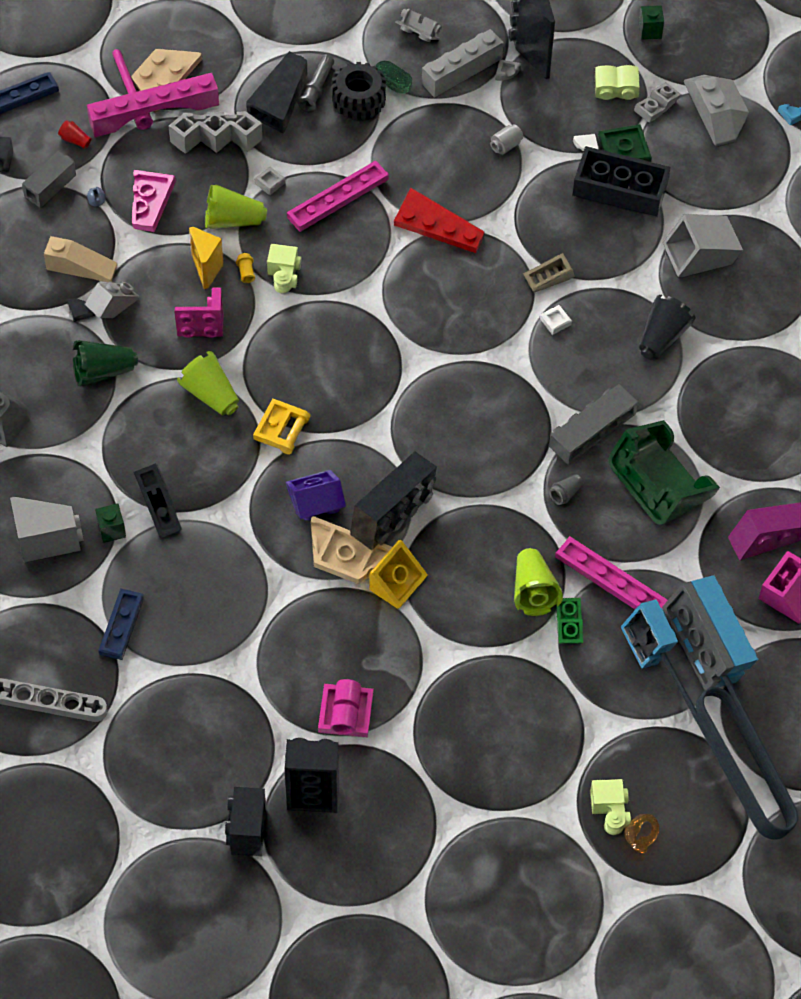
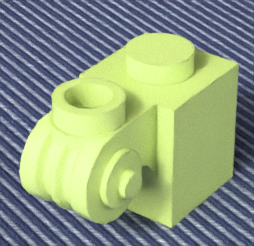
(282, 264)
(609, 798)

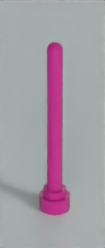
(143, 121)

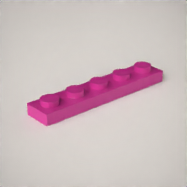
(337, 196)
(606, 574)

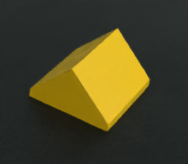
(207, 255)
(396, 575)

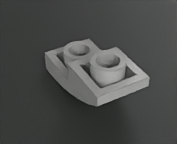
(659, 102)

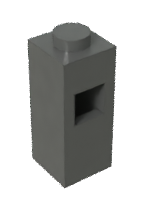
(49, 179)

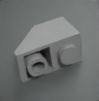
(111, 299)

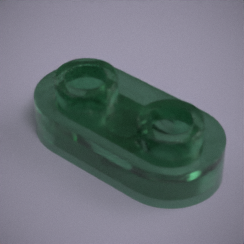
(396, 78)

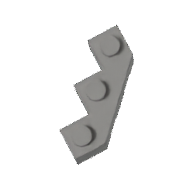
(215, 130)

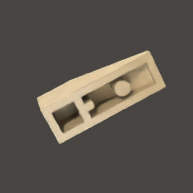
(74, 259)

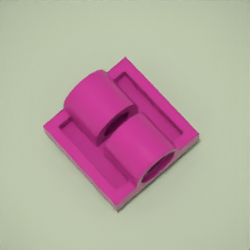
(345, 709)

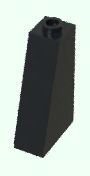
(279, 92)

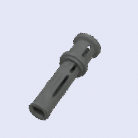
(313, 89)

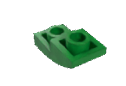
(569, 621)

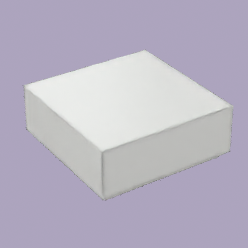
(555, 319)

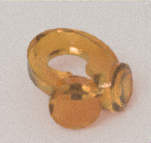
(634, 828)

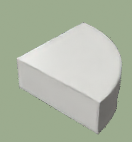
(585, 140)

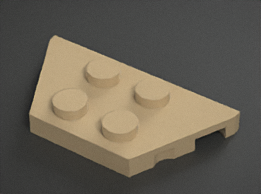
(165, 68)
(341, 553)

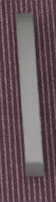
(58, 706)

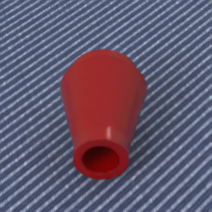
(74, 134)

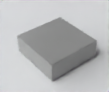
(269, 180)

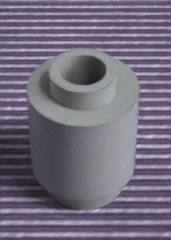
(506, 139)

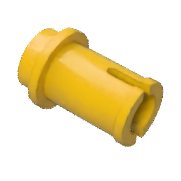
(244, 262)

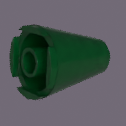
(101, 361)

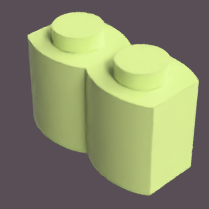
(616, 82)

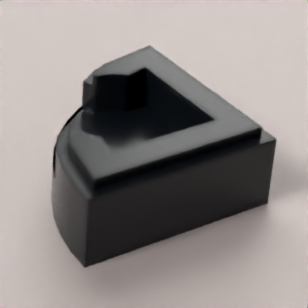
(79, 310)

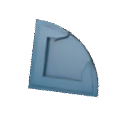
(790, 113)

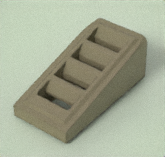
(552, 264)

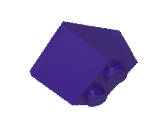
(316, 494)

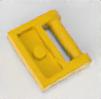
(274, 423)

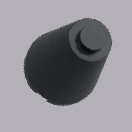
(665, 324)

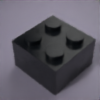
(246, 821)

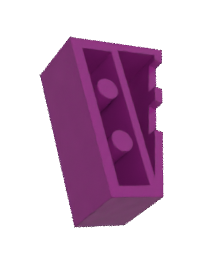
(766, 529)

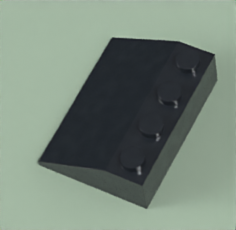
(533, 32)

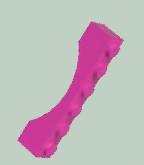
(113, 113)

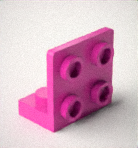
(201, 320)

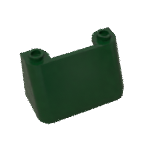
(655, 475)

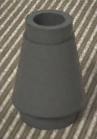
(565, 489)

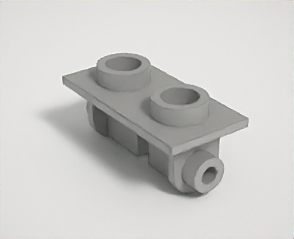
(426, 29)

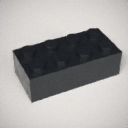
(621, 181)
(393, 501)
(312, 775)

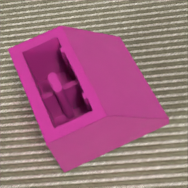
(783, 587)

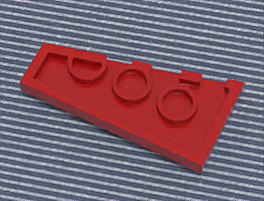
(436, 222)

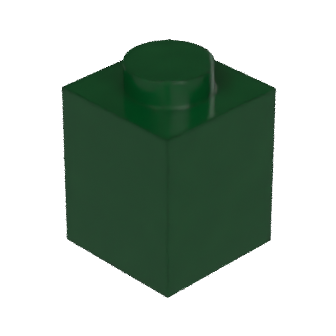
(651, 22)
(110, 523)

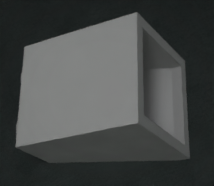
(701, 244)
(45, 528)

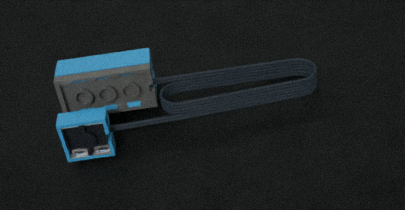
(719, 657)

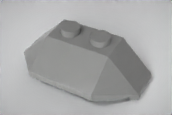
(718, 106)

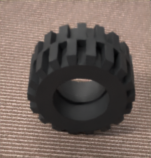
(358, 104)

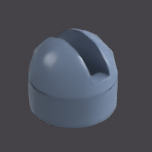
(91, 197)

